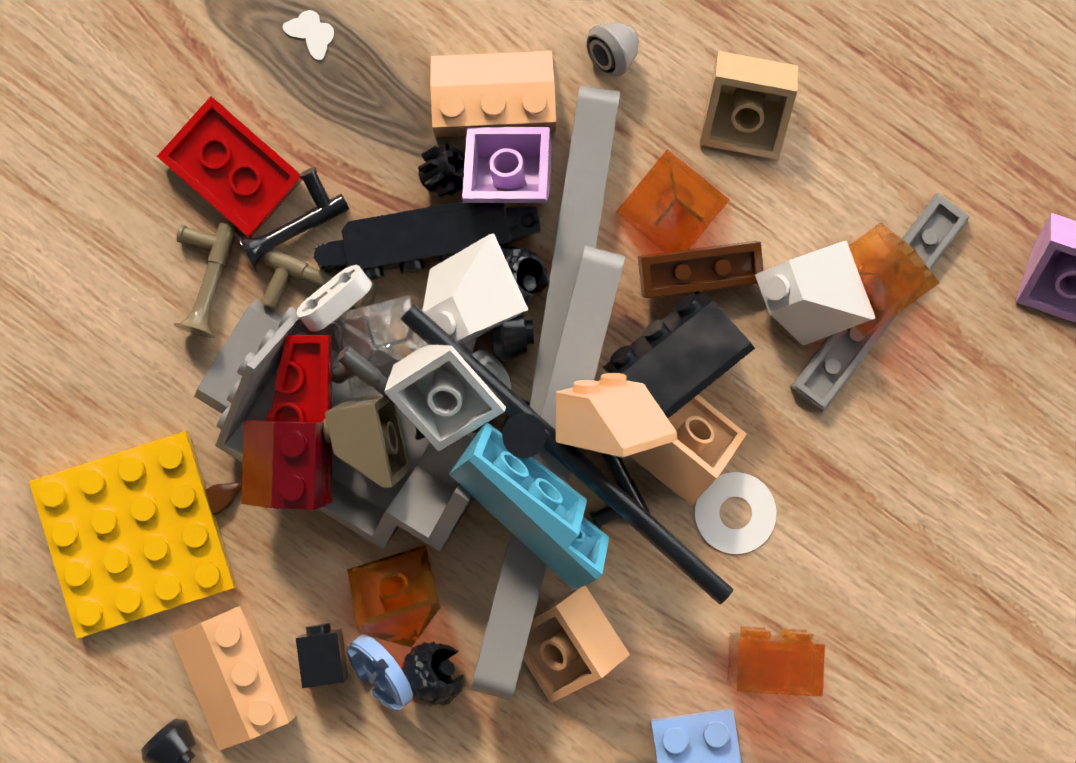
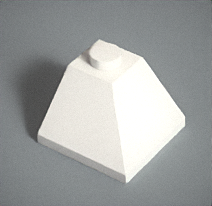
(473, 291)
(816, 294)
(441, 394)

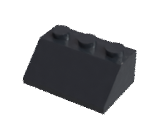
(682, 352)

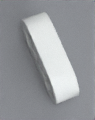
(334, 298)

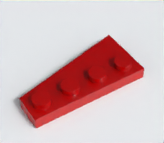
(305, 385)

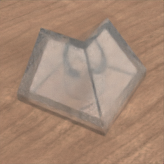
(377, 336)

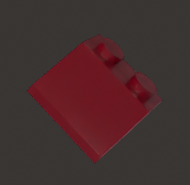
(284, 464)

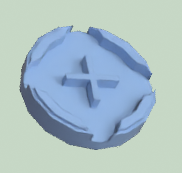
(375, 664)

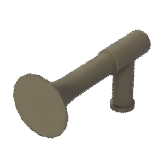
(220, 248)
(290, 266)

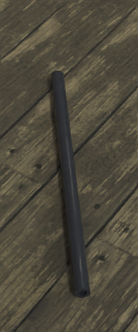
(583, 467)

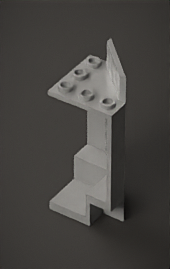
(242, 388)

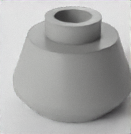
(612, 47)

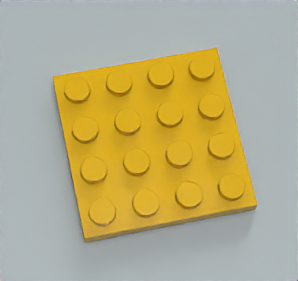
(132, 534)

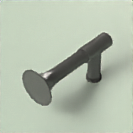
(356, 365)

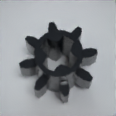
(442, 170)

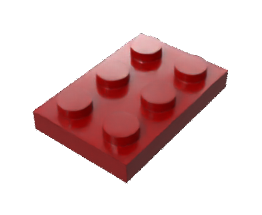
(230, 167)

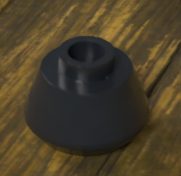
(512, 337)
(170, 744)

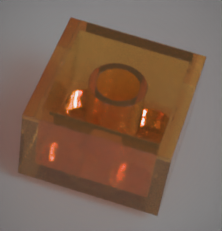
(776, 663)

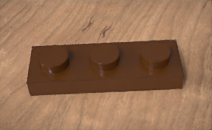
(700, 269)

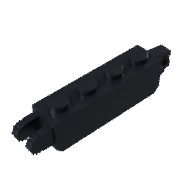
(423, 236)

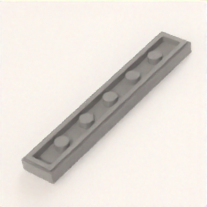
(845, 350)

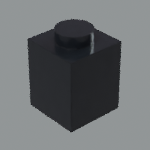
(321, 656)

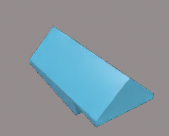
(533, 507)

